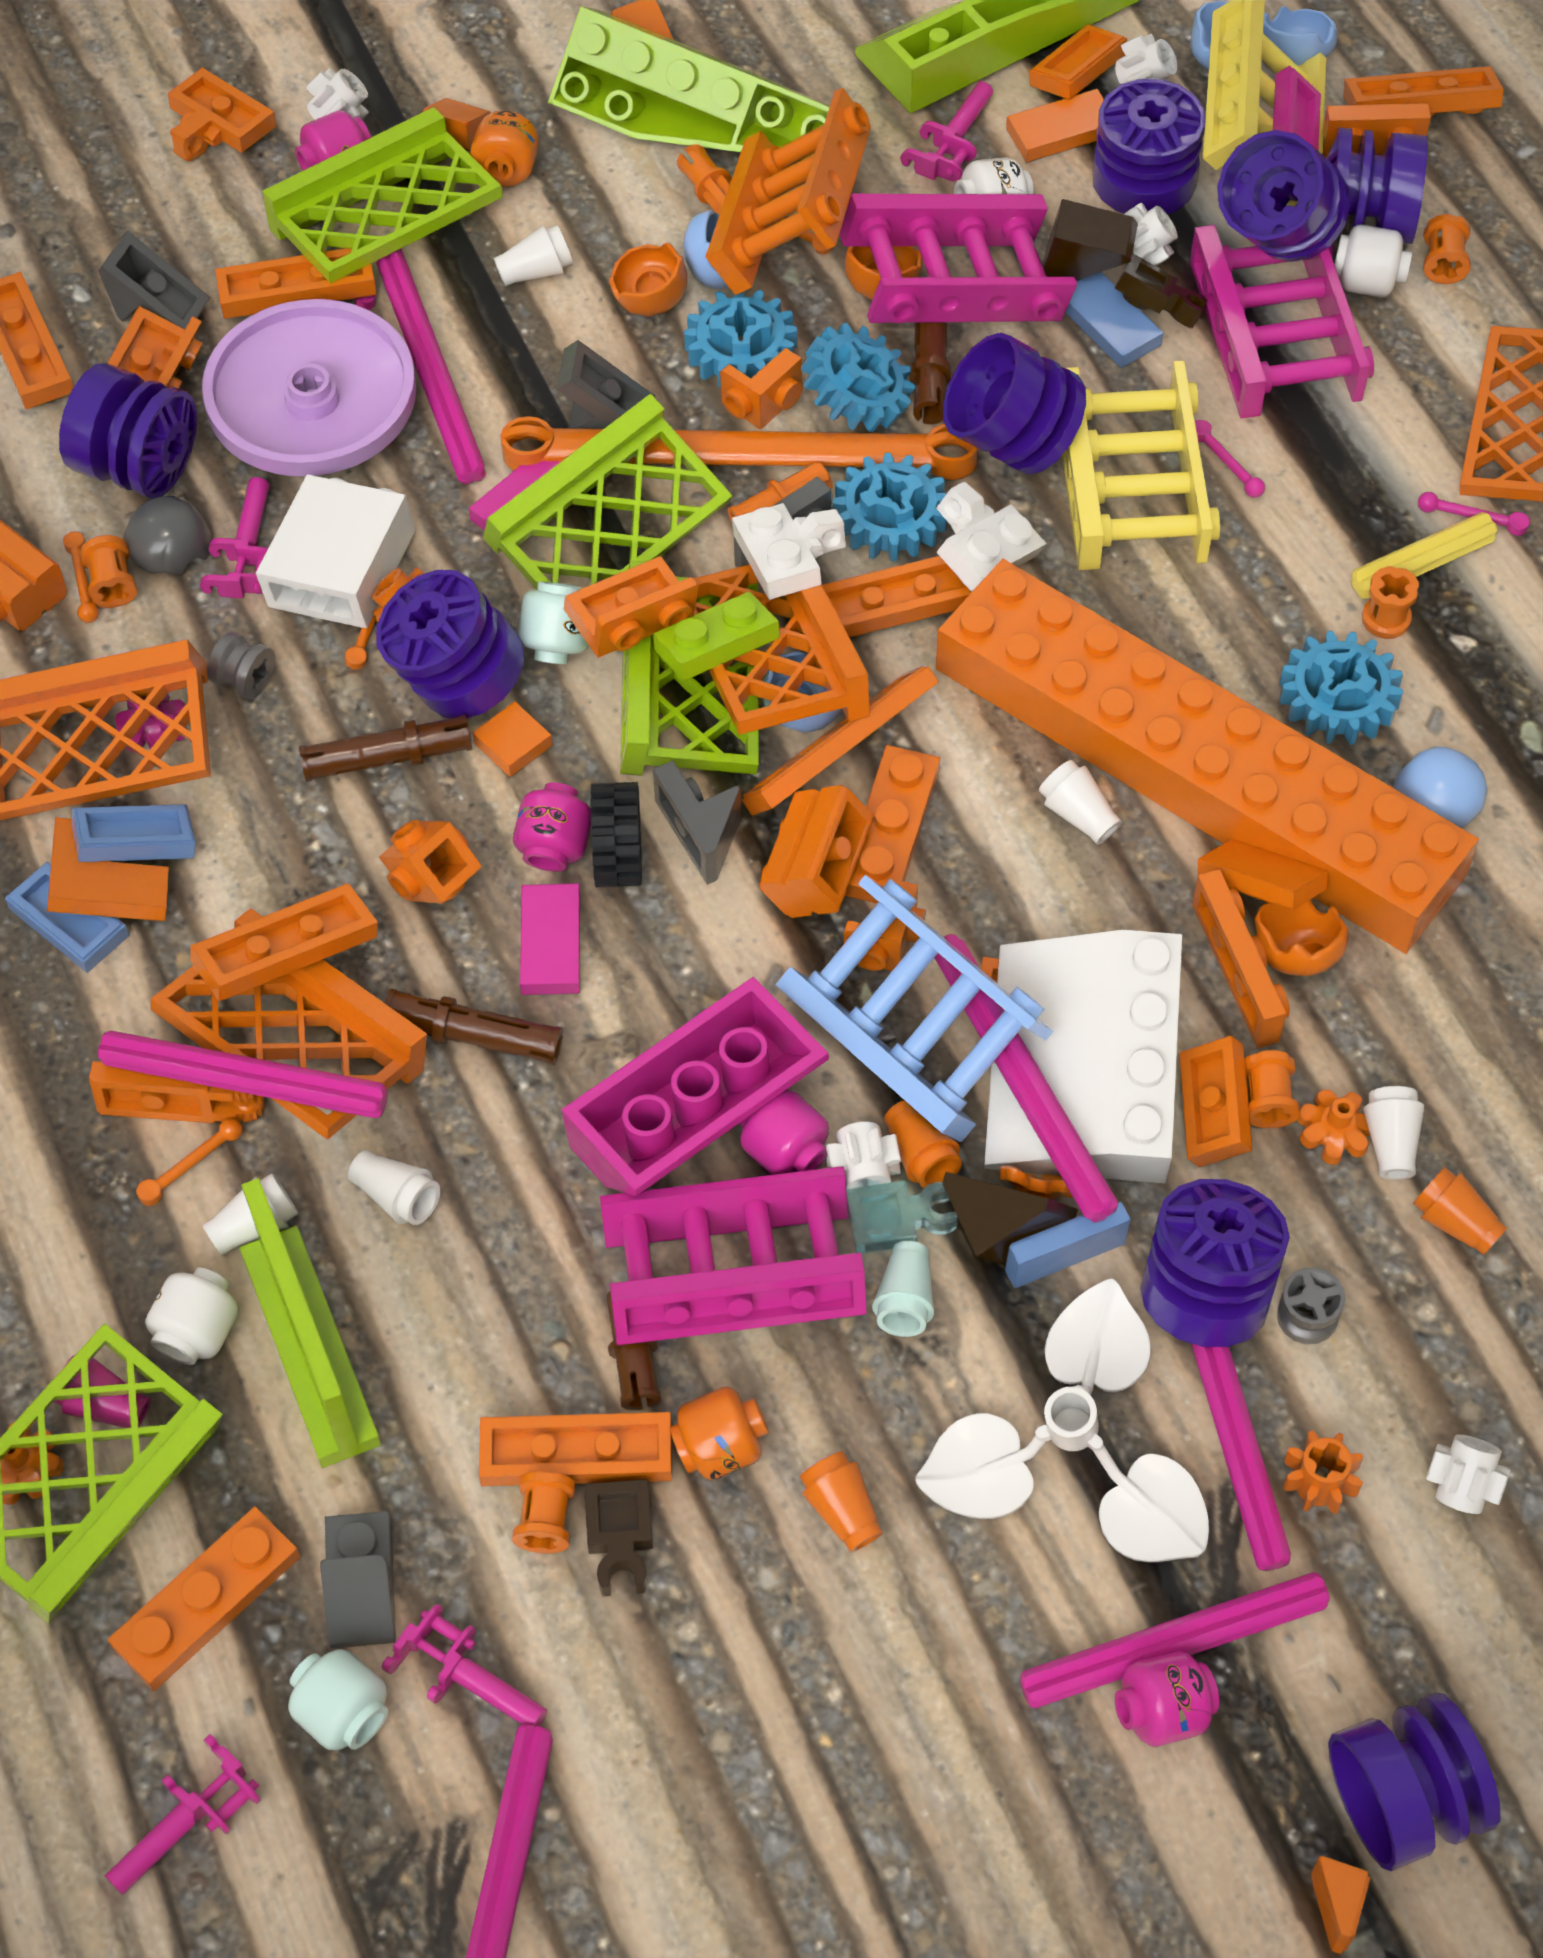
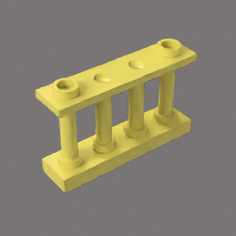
(1238, 81)
(1090, 488)

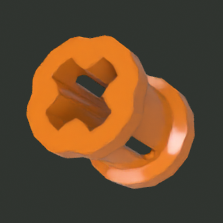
(1446, 249)
(108, 570)
(1391, 595)
(1271, 1089)
(544, 1512)

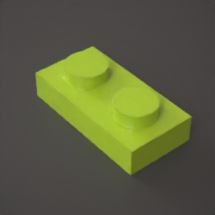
(716, 635)

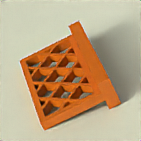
(1516, 481)
(812, 629)
(99, 686)
(322, 999)

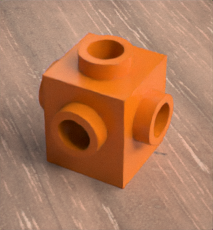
(429, 861)

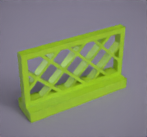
(369, 173)
(588, 467)
(643, 702)
(306, 1337)
(131, 1491)

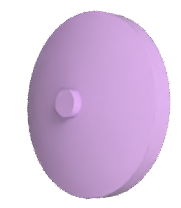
(309, 387)

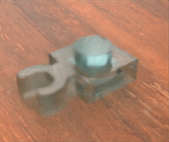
(887, 1214)

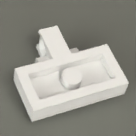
(983, 536)
(786, 549)

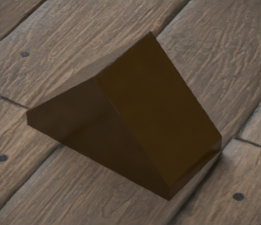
(1088, 241)
(1000, 1215)

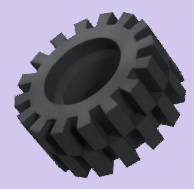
(616, 834)

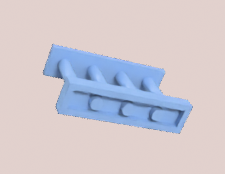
(902, 1063)

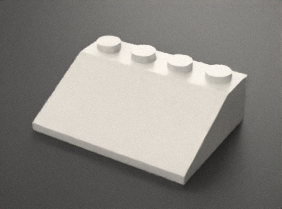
(1109, 1053)

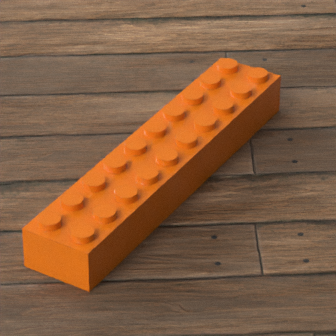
(1203, 751)

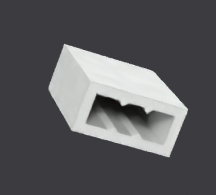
(335, 550)

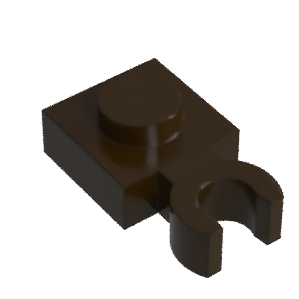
(1153, 288)
(618, 1525)

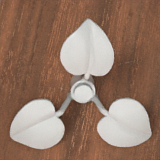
(982, 1471)

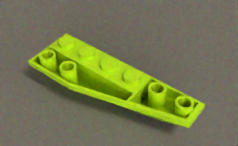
(970, 41)
(672, 91)

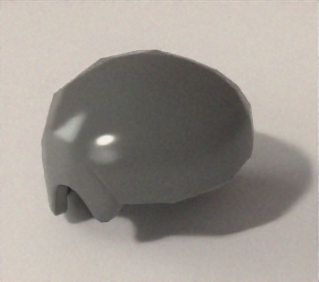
(167, 535)

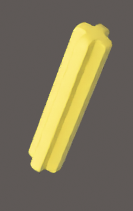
(1430, 551)

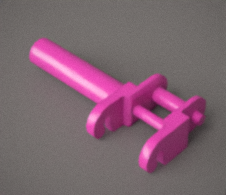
(950, 139)
(242, 548)
(462, 1670)
(184, 1817)

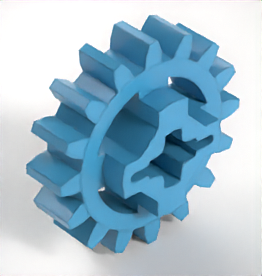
(715, 332)
(857, 377)
(890, 506)
(1345, 688)

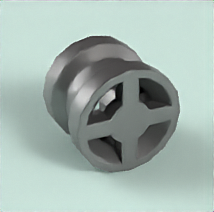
(241, 665)
(1317, 1292)

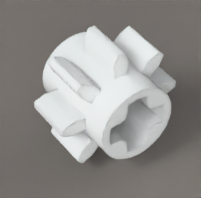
(1146, 60)
(337, 92)
(1153, 234)
(864, 1154)
(1468, 1474)

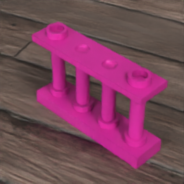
(956, 221)
(1240, 340)
(734, 1297)

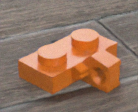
(215, 113)

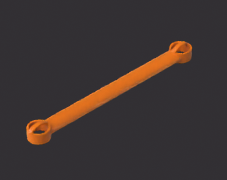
(755, 447)

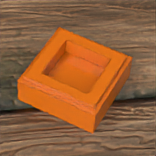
(512, 739)

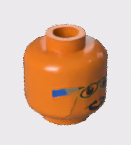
(508, 144)
(719, 1433)

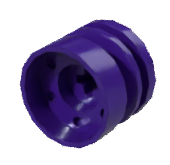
(1148, 146)
(1265, 177)
(1385, 184)
(1014, 403)
(127, 430)
(450, 644)
(1214, 1262)
(1414, 1781)

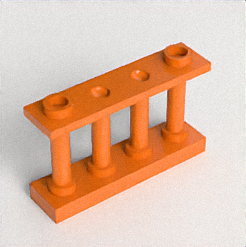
(765, 173)

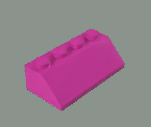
(690, 1089)

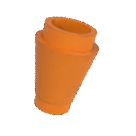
(922, 1147)
(1459, 1211)
(842, 1500)

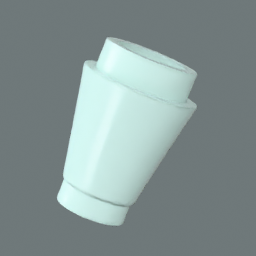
(905, 1291)

